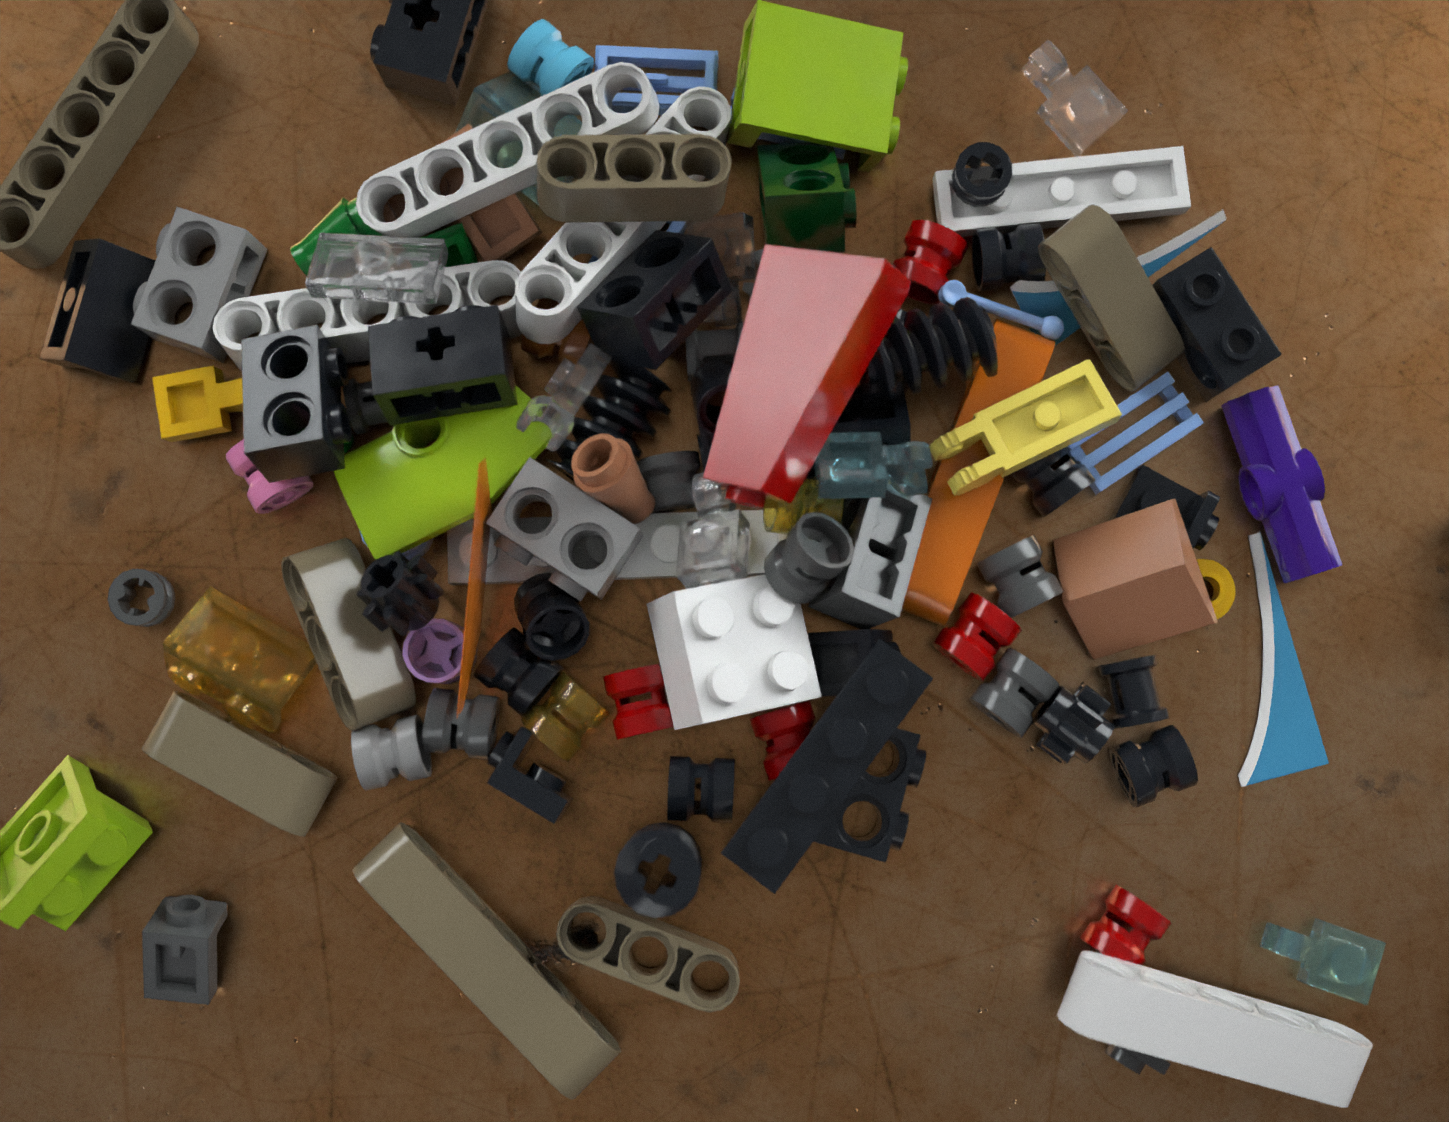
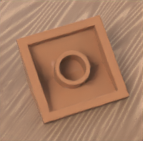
(1132, 580)

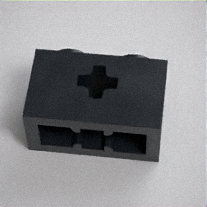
(429, 60)
(442, 364)

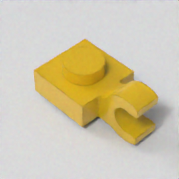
(196, 403)

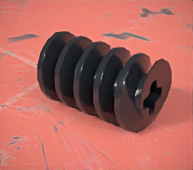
(933, 346)
(619, 414)
(672, 892)

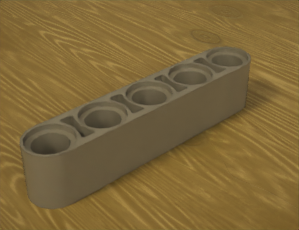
(91, 99)
(487, 960)

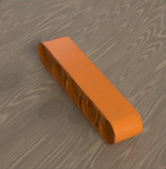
(959, 521)

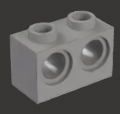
(209, 286)
(573, 518)

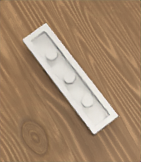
(1058, 189)

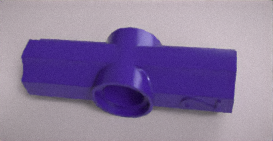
(1281, 484)

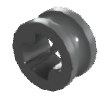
(123, 591)

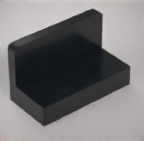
(96, 311)

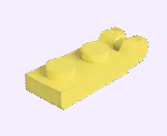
(1030, 425)

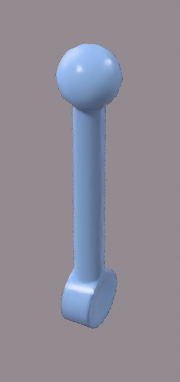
(1049, 327)

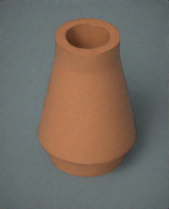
(611, 475)

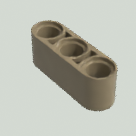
(657, 158)
(1111, 297)
(354, 657)
(239, 763)
(671, 978)

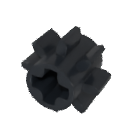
(400, 593)
(1073, 724)

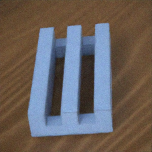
(659, 58)
(1174, 404)

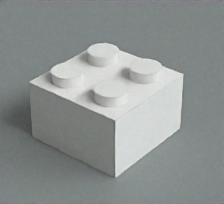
(731, 651)

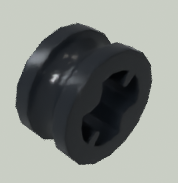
(974, 157)

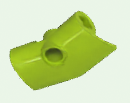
(416, 492)

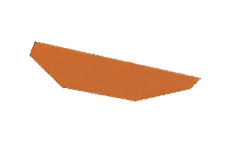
(476, 581)

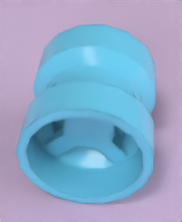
(546, 59)

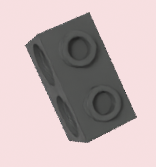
(885, 545)

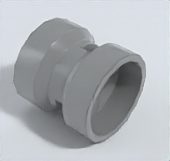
(387, 753)

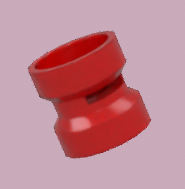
(929, 259)
(976, 636)
(642, 715)
(783, 733)
(1113, 940)

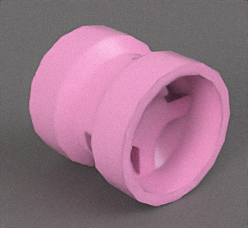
(262, 494)

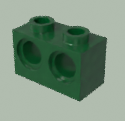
(805, 196)

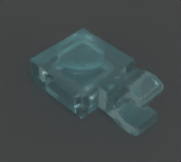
(861, 467)
(1330, 957)

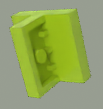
(64, 848)

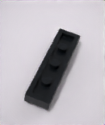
(826, 766)

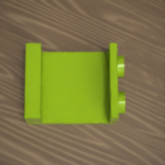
(818, 82)

